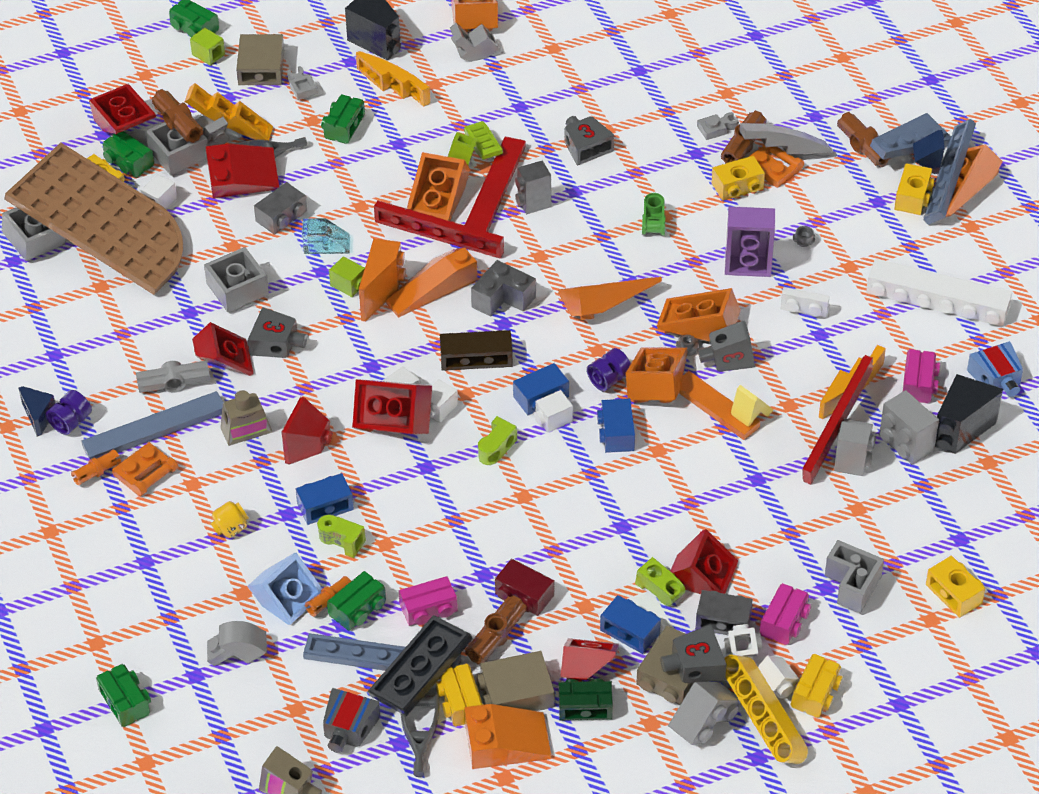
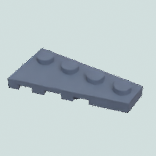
(901, 139)

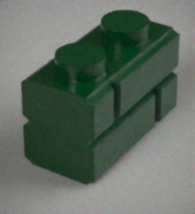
(585, 700)

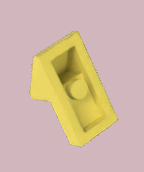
(748, 406)

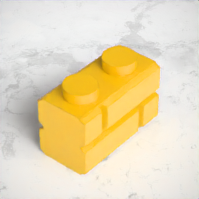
(816, 685)
(459, 691)

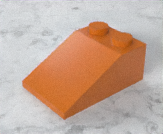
(472, 13)
(438, 185)
(380, 276)
(699, 313)
(656, 374)
(505, 735)

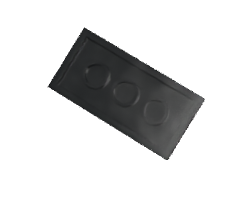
(420, 665)

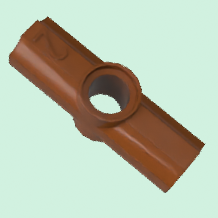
(177, 116)
(860, 137)
(738, 145)
(495, 630)

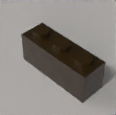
(476, 350)

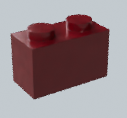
(525, 583)

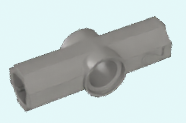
(173, 376)

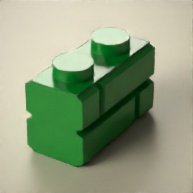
(192, 18)
(343, 118)
(128, 154)
(357, 601)
(123, 694)

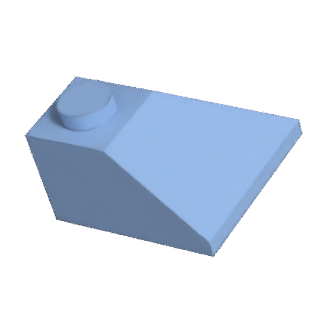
(286, 588)

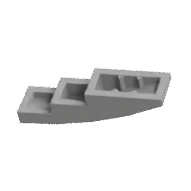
(791, 140)

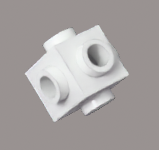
(743, 632)

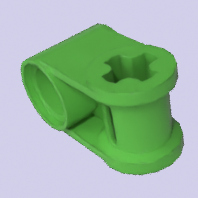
(653, 218)

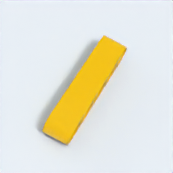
(765, 710)

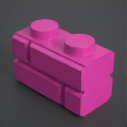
(920, 374)
(428, 599)
(784, 614)

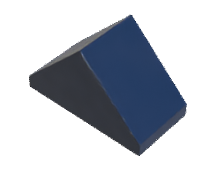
(930, 151)
(36, 405)

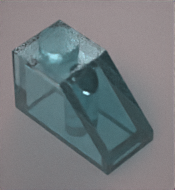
(324, 237)

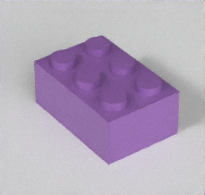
(749, 241)

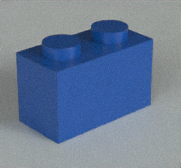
(539, 385)
(617, 425)
(324, 497)
(630, 624)

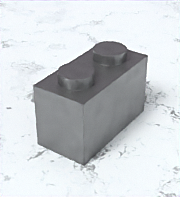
(533, 187)
(280, 208)
(722, 611)

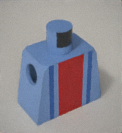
(997, 367)

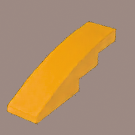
(388, 75)
(238, 115)
(843, 378)

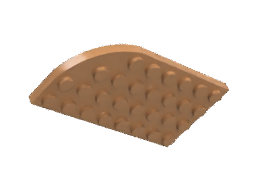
(101, 216)

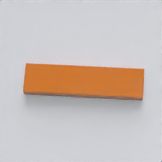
(714, 404)

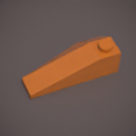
(436, 279)
(596, 299)

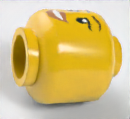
(229, 519)

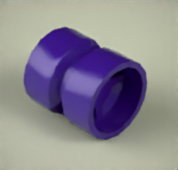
(608, 369)
(70, 411)

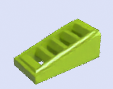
(485, 140)

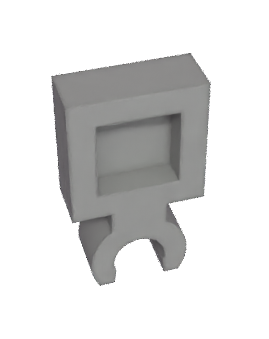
(301, 85)
(715, 126)

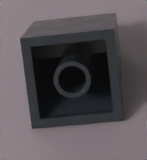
(373, 27)
(966, 413)

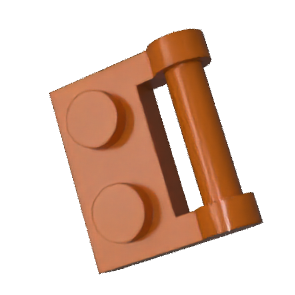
(775, 171)
(140, 465)

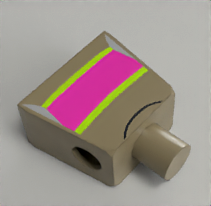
(243, 418)
(286, 775)

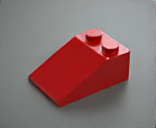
(120, 109)
(241, 169)
(392, 406)

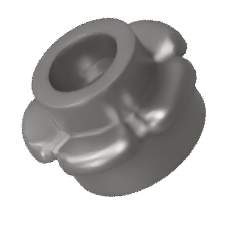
(804, 236)
(688, 342)

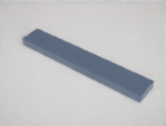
(949, 171)
(154, 426)
(353, 652)

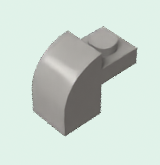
(475, 45)
(213, 130)
(237, 639)

